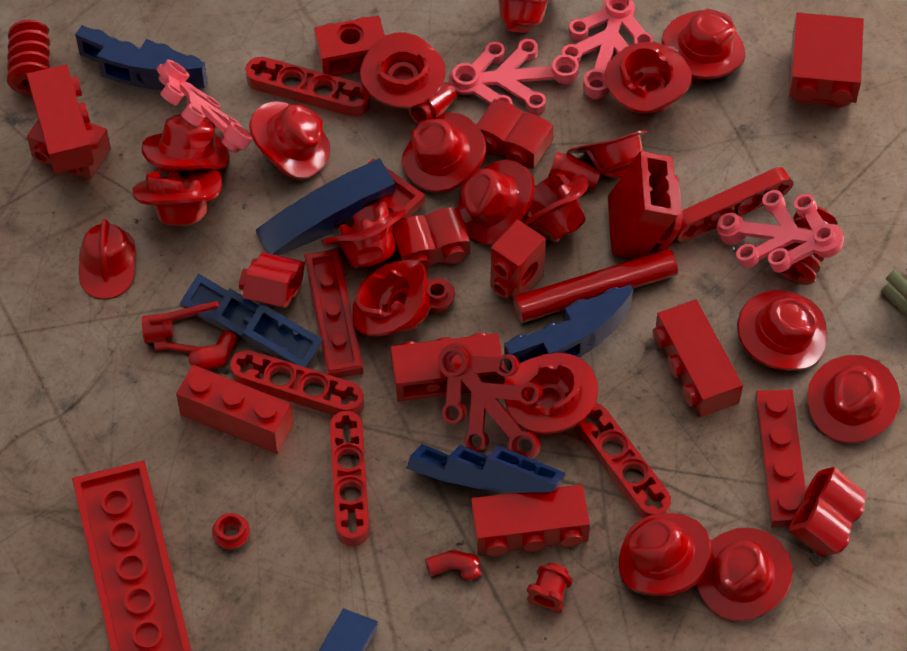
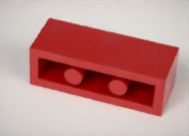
(62, 118)
(697, 358)
(417, 367)
(235, 409)
(530, 520)

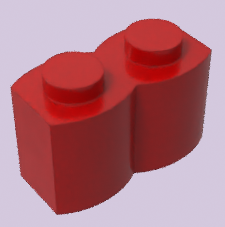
(515, 133)
(432, 237)
(272, 279)
(828, 512)

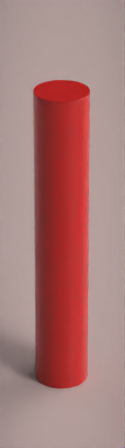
(587, 286)

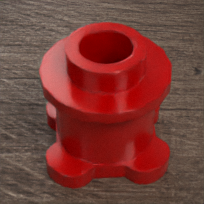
(549, 587)

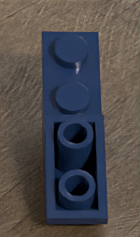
(133, 65)
(583, 327)

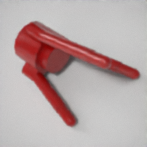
(160, 327)

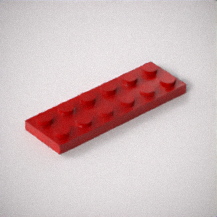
(130, 560)

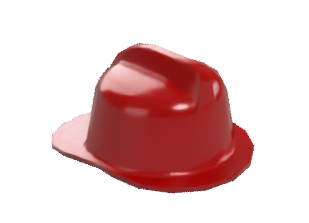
(522, 14)
(615, 155)
(106, 261)

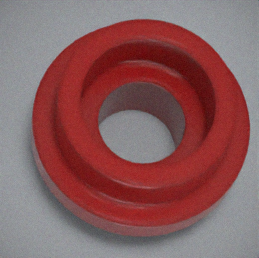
(441, 302)
(227, 522)

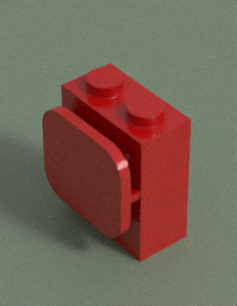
(826, 59)
(645, 207)

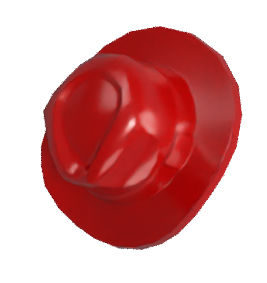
(706, 42)
(402, 70)
(647, 77)
(290, 138)
(186, 147)
(443, 152)
(179, 198)
(495, 200)
(556, 206)
(370, 237)
(392, 299)
(782, 330)
(567, 391)
(853, 399)
(665, 554)
(746, 575)

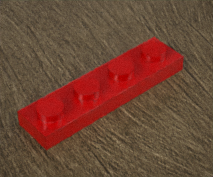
(780, 454)

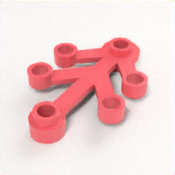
(615, 13)
(509, 76)
(200, 105)
(822, 239)

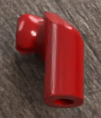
(215, 355)
(457, 560)

